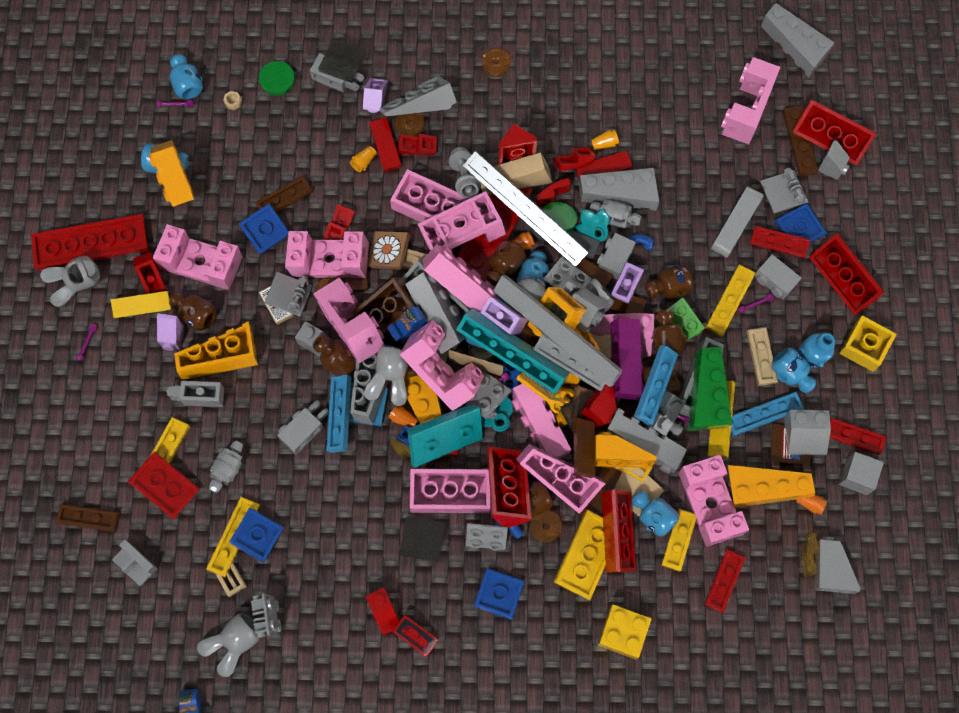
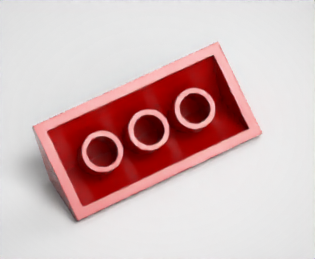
(825, 125)
(516, 145)
(846, 274)
(508, 487)
(618, 531)

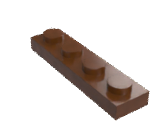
(801, 147)

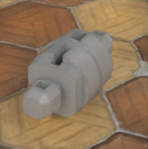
(618, 213)
(226, 466)

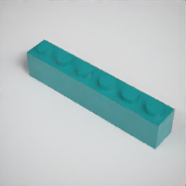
(512, 350)

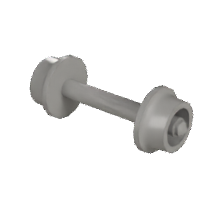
(467, 184)

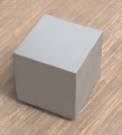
(594, 308)
(861, 473)

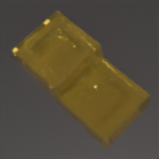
(403, 451)
(810, 549)

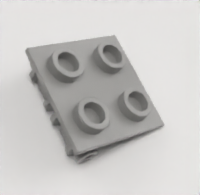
(784, 191)
(566, 271)
(288, 293)
(489, 396)
(486, 536)
(270, 606)

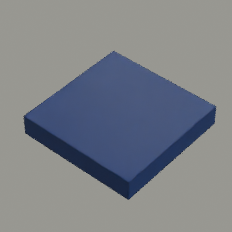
(801, 223)
(264, 229)
(256, 535)
(499, 593)

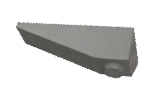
(431, 96)

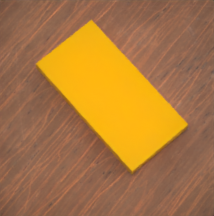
(584, 557)

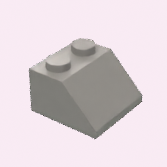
(807, 432)

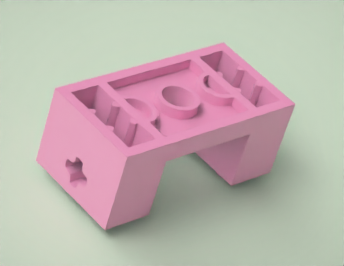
(757, 80)
(479, 219)
(179, 255)
(308, 256)
(359, 333)
(422, 357)
(706, 481)

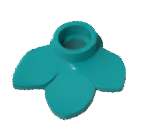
(592, 223)
(503, 411)

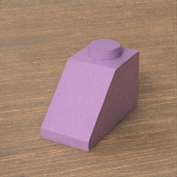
(374, 94)
(627, 283)
(504, 316)
(169, 332)

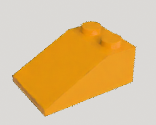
(617, 452)

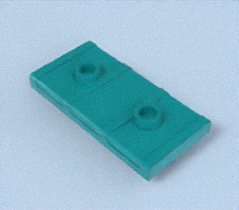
(444, 434)

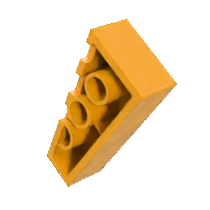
(219, 354)
(422, 399)
(764, 486)

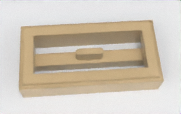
(235, 589)

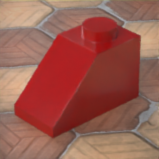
(149, 273)
(601, 406)
(383, 611)

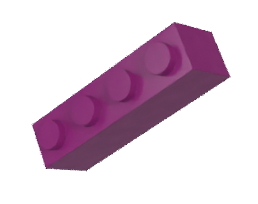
(626, 354)

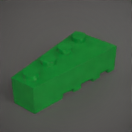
(709, 393)

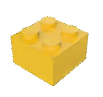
(867, 343)
(624, 632)

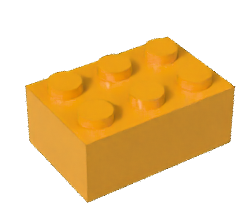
(171, 173)

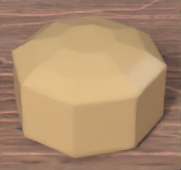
(232, 100)

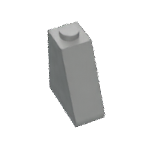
(834, 569)

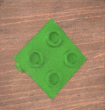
(685, 318)

